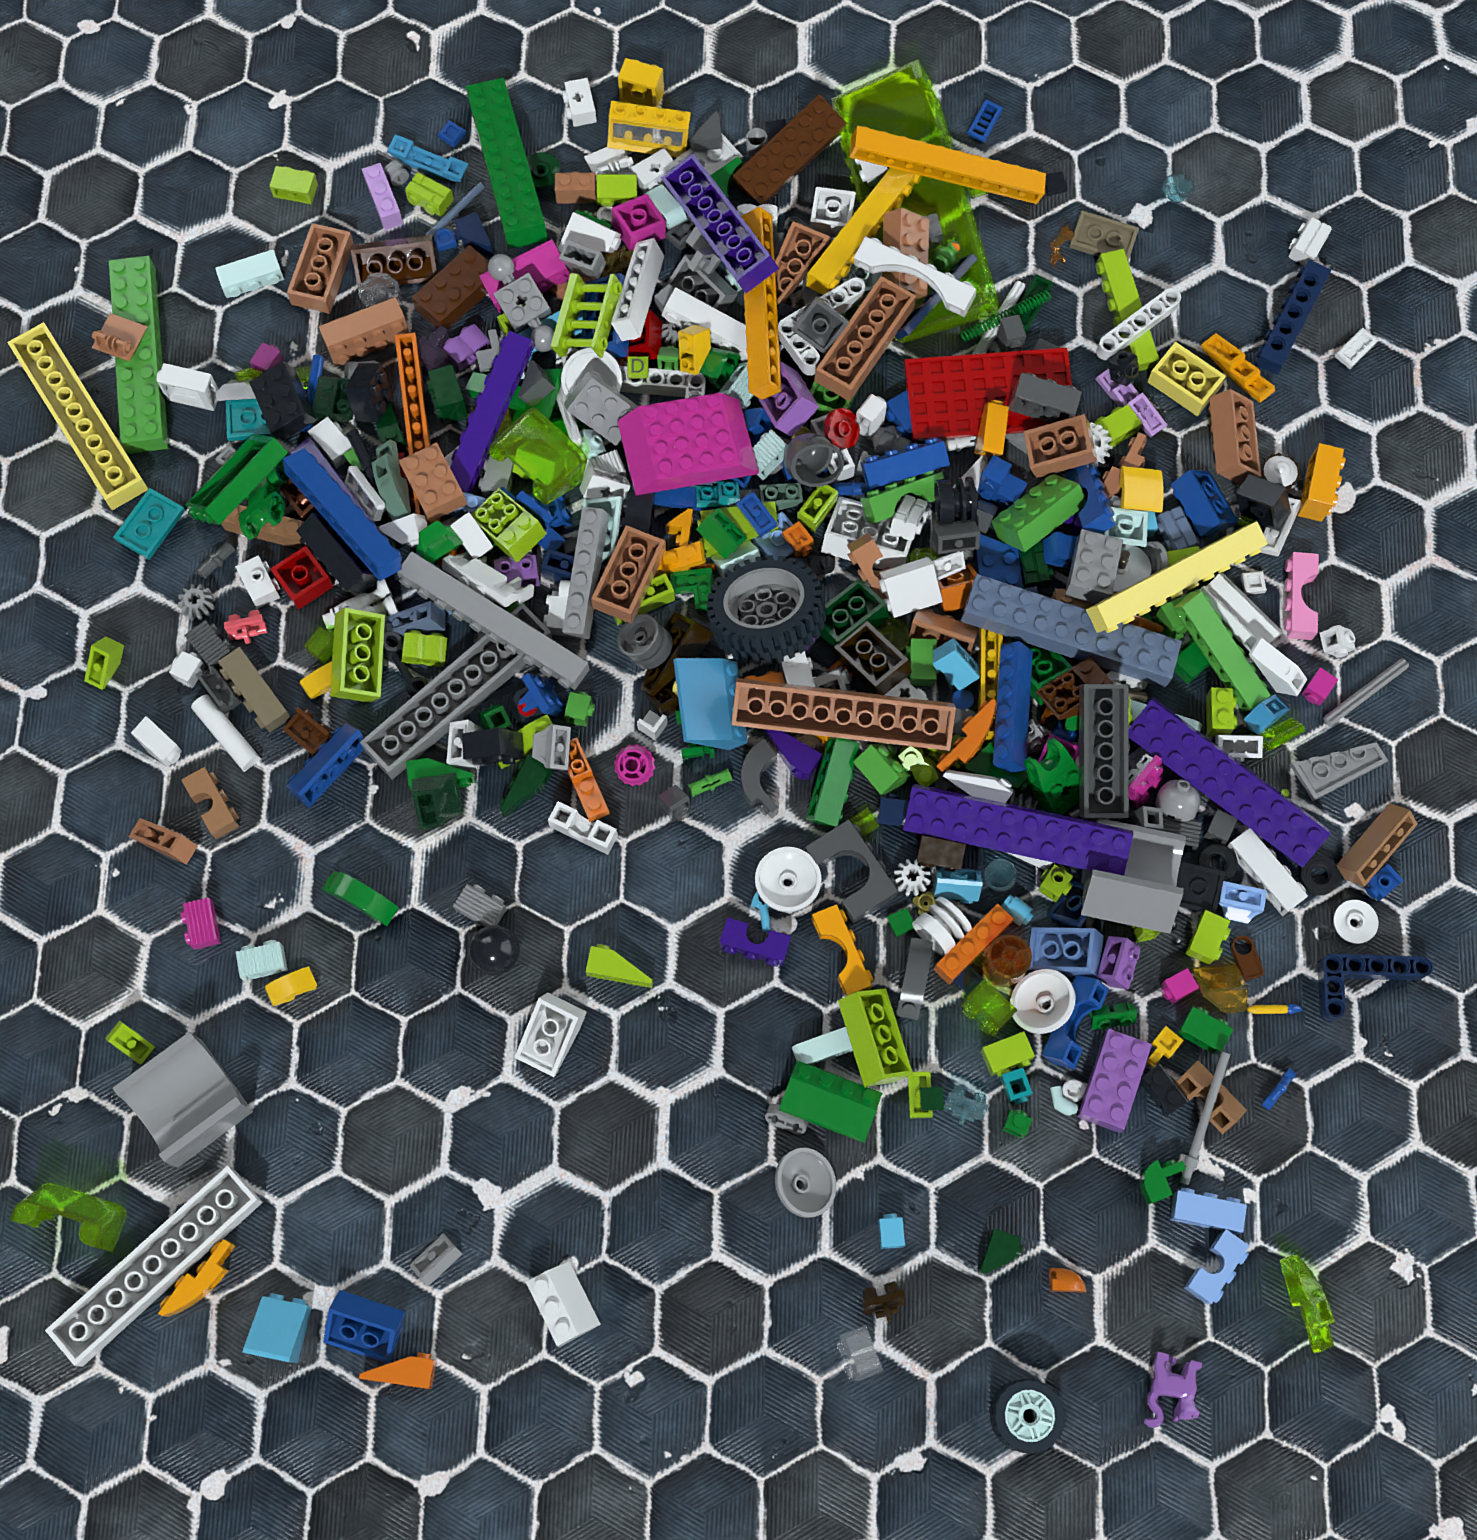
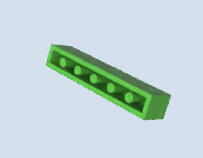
(1221, 650)

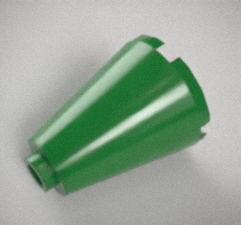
(719, 366)

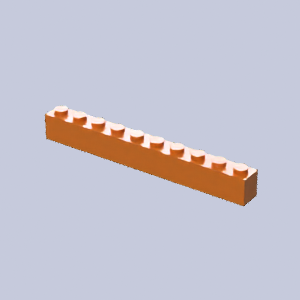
(413, 399)

